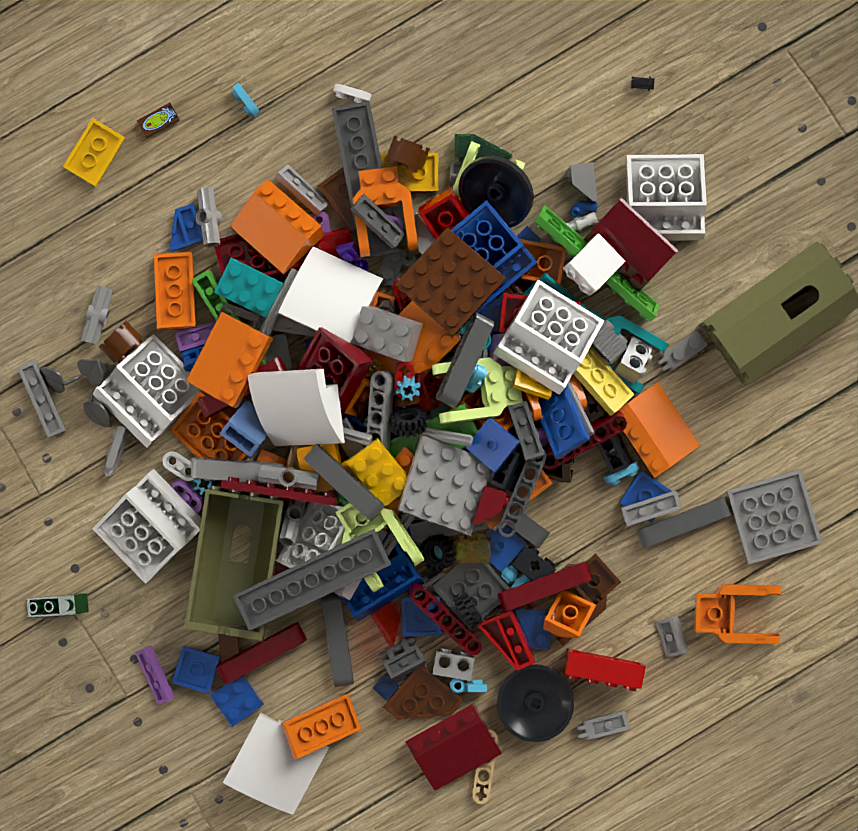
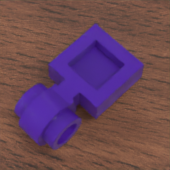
(350, 253)

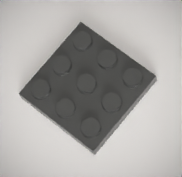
(478, 581)

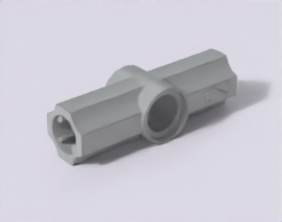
(208, 217)
(97, 315)
(276, 474)
(291, 526)

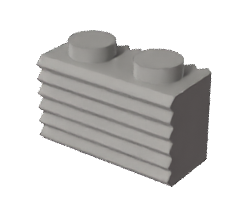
(609, 343)

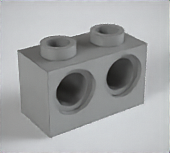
(634, 359)
(452, 669)

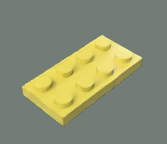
(602, 382)

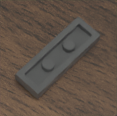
(378, 221)
(526, 431)

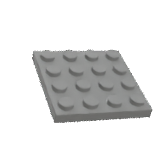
(444, 486)
(774, 516)

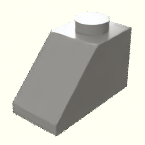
(583, 180)

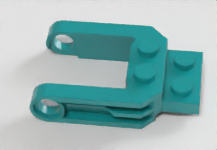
(620, 322)

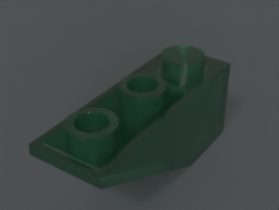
(462, 144)

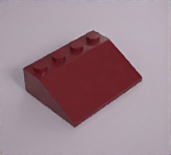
(635, 241)
(239, 249)
(341, 362)
(453, 747)

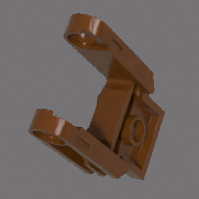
(594, 591)

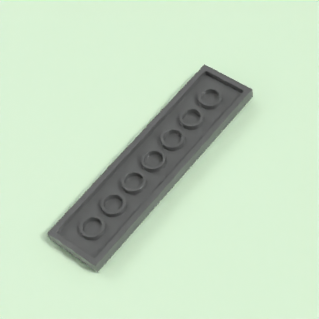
(358, 153)
(312, 579)

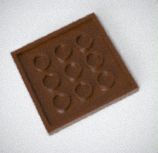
(450, 281)

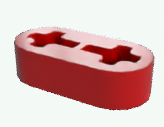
(398, 375)

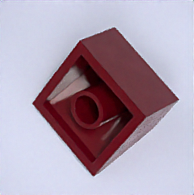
(490, 504)

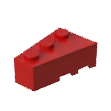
(508, 636)

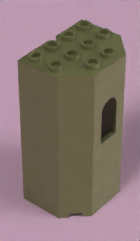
(756, 330)
(214, 576)

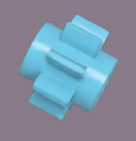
(411, 392)
(203, 488)

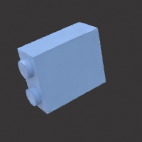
(245, 429)

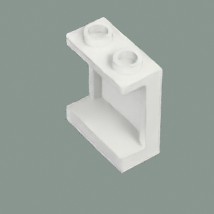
(593, 265)

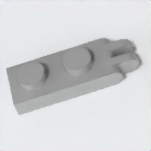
(682, 351)
(115, 452)
(603, 725)

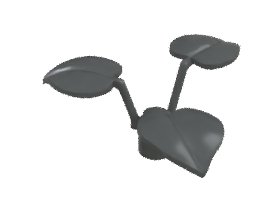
(94, 373)

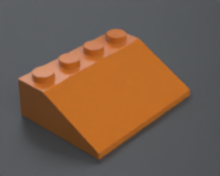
(276, 227)
(431, 346)
(227, 359)
(656, 430)
(203, 434)

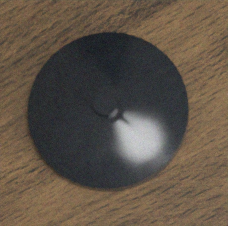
(499, 183)
(535, 703)

